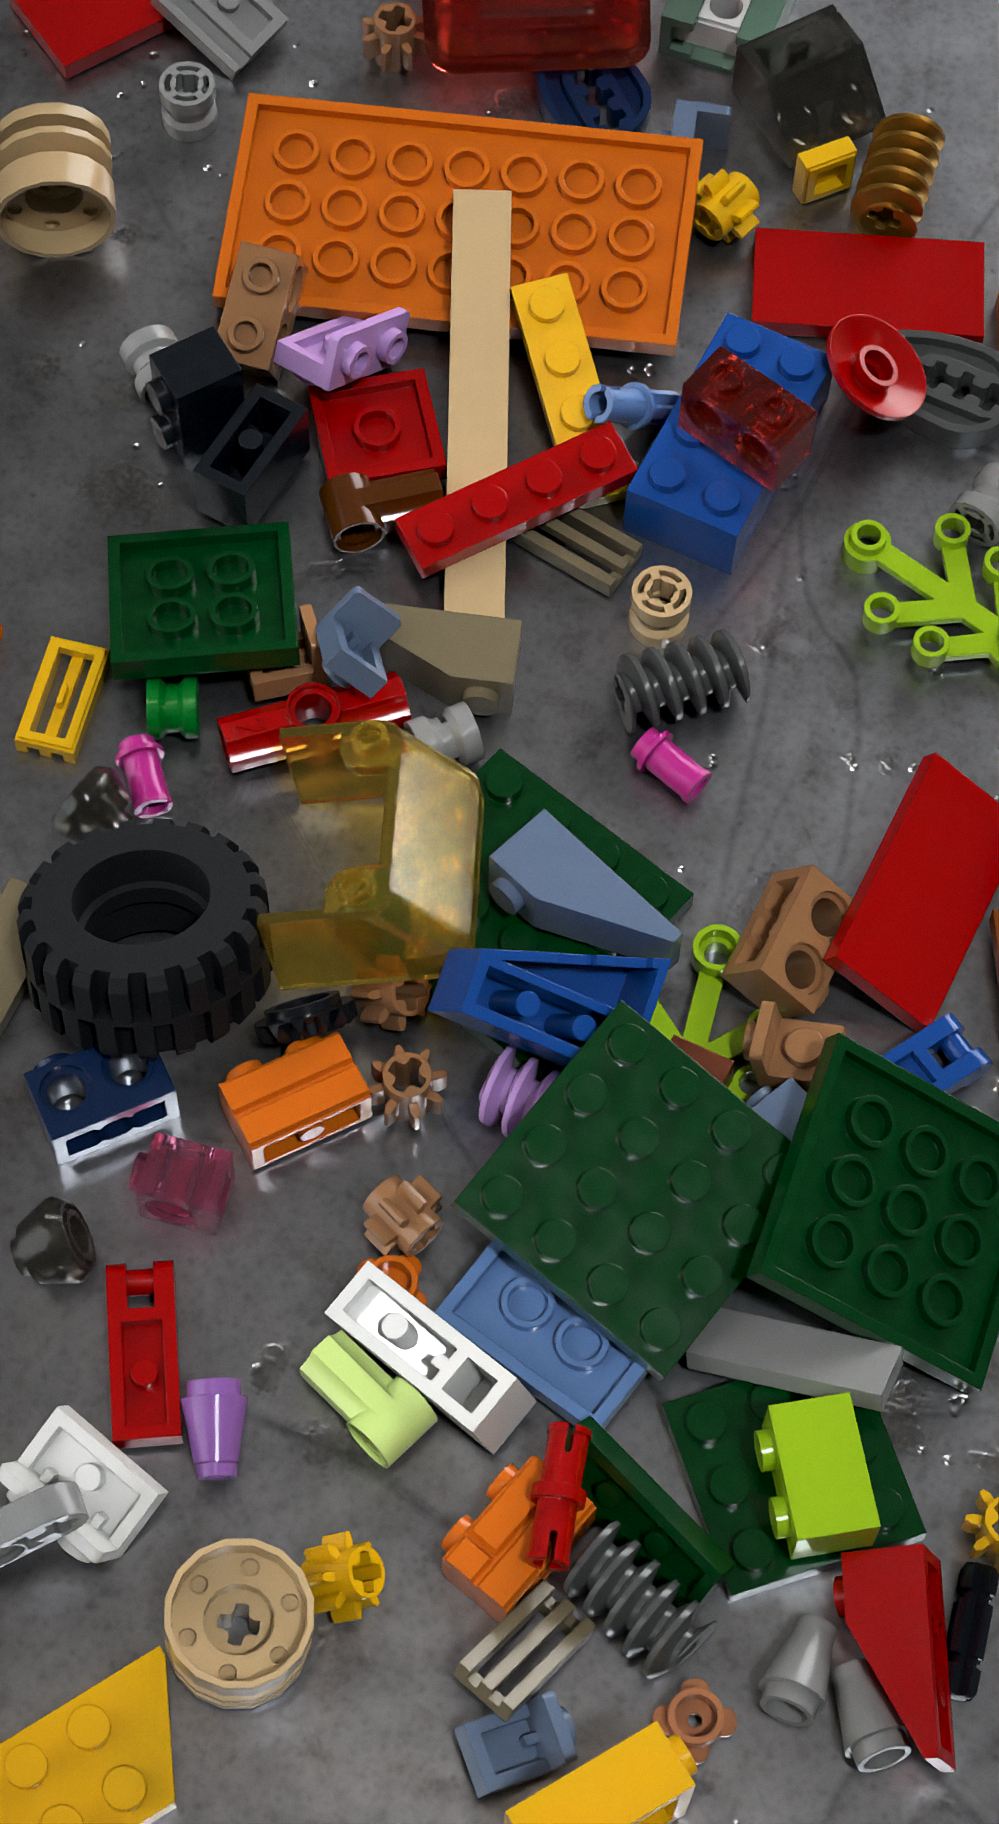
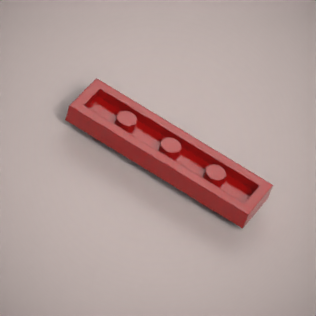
(516, 499)

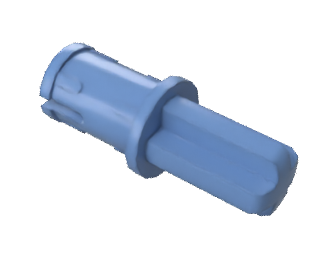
(629, 405)

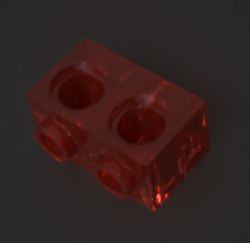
(747, 418)

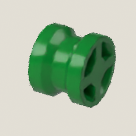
(173, 708)

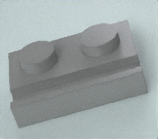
(225, 30)

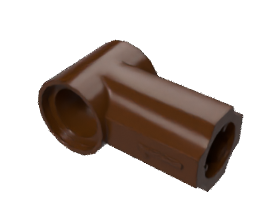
(365, 510)

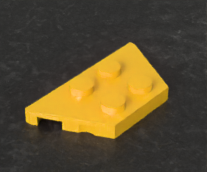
(96, 1755)

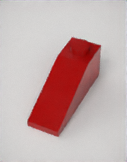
(898, 1621)

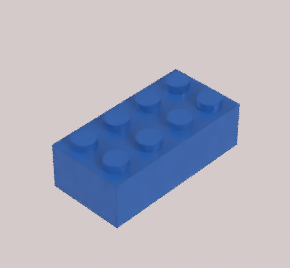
(694, 496)

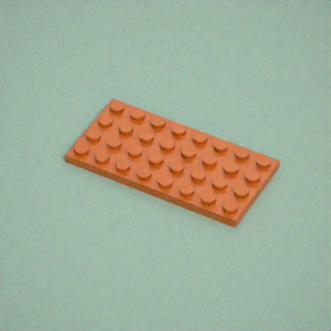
(372, 211)

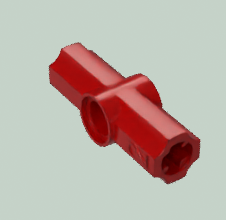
(253, 735)

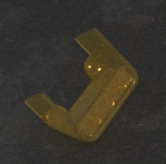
(422, 896)

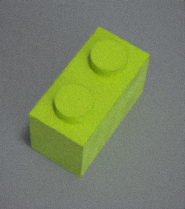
(818, 1476)

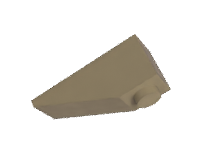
(457, 656)

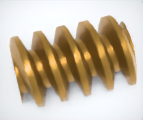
(897, 175)

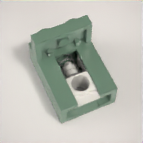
(712, 29)

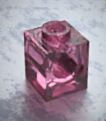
(183, 1183)

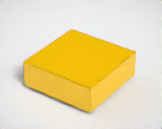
(824, 170)

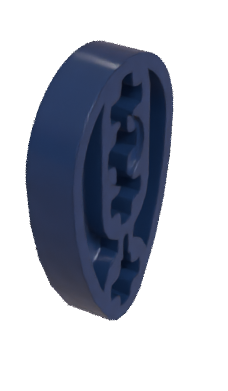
(621, 89)

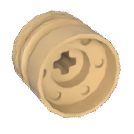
(55, 180)
(238, 1581)

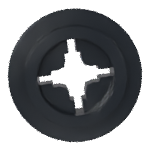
(305, 1017)

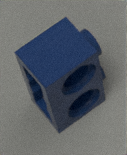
(109, 1108)

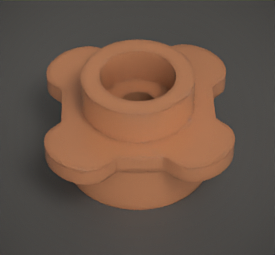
(699, 1701)

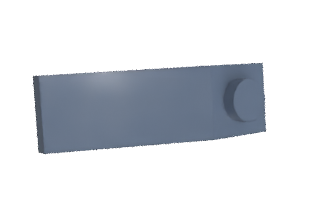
(574, 894)

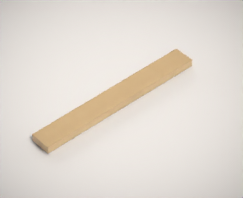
(479, 379)

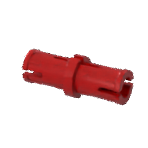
(558, 1496)

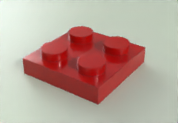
(378, 426)

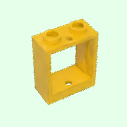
(631, 1783)

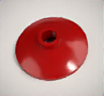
(876, 367)

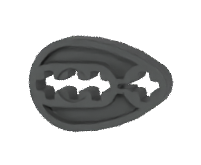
(957, 364)

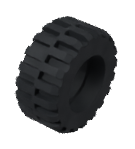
(155, 992)

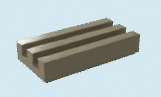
(587, 536)
(556, 1616)

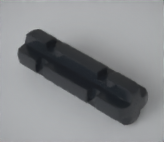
(970, 1628)

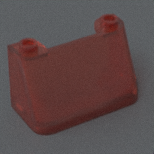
(535, 34)

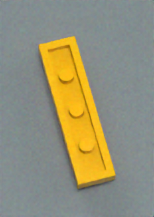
(558, 359)

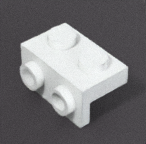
(113, 1486)

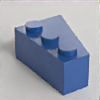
(543, 998)

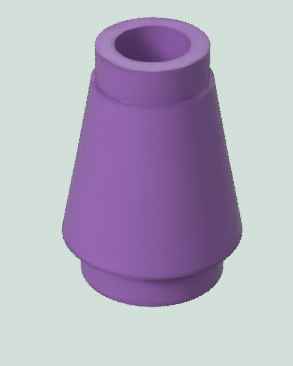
(214, 1425)

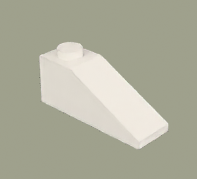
(432, 1357)

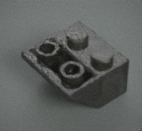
(808, 84)

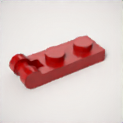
(143, 1357)

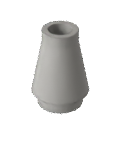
(798, 1677)
(867, 1718)

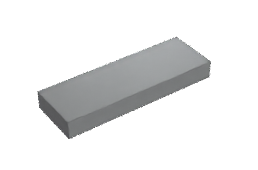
(796, 1358)

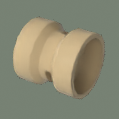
(660, 606)

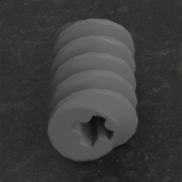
(680, 677)
(635, 1603)

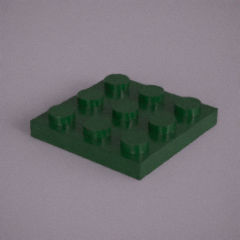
(201, 601)
(731, 1494)

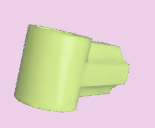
(379, 1411)

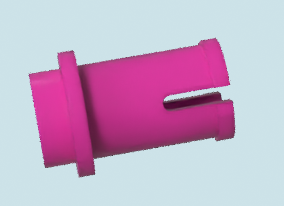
(141, 761)
(670, 764)

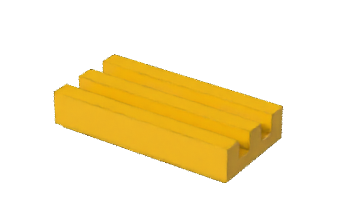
(50, 741)

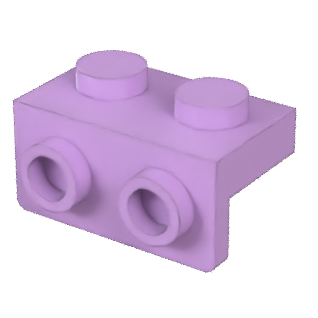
(344, 348)

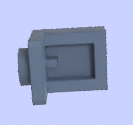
(702, 121)
(352, 640)
(523, 1748)

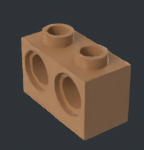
(261, 306)
(787, 941)

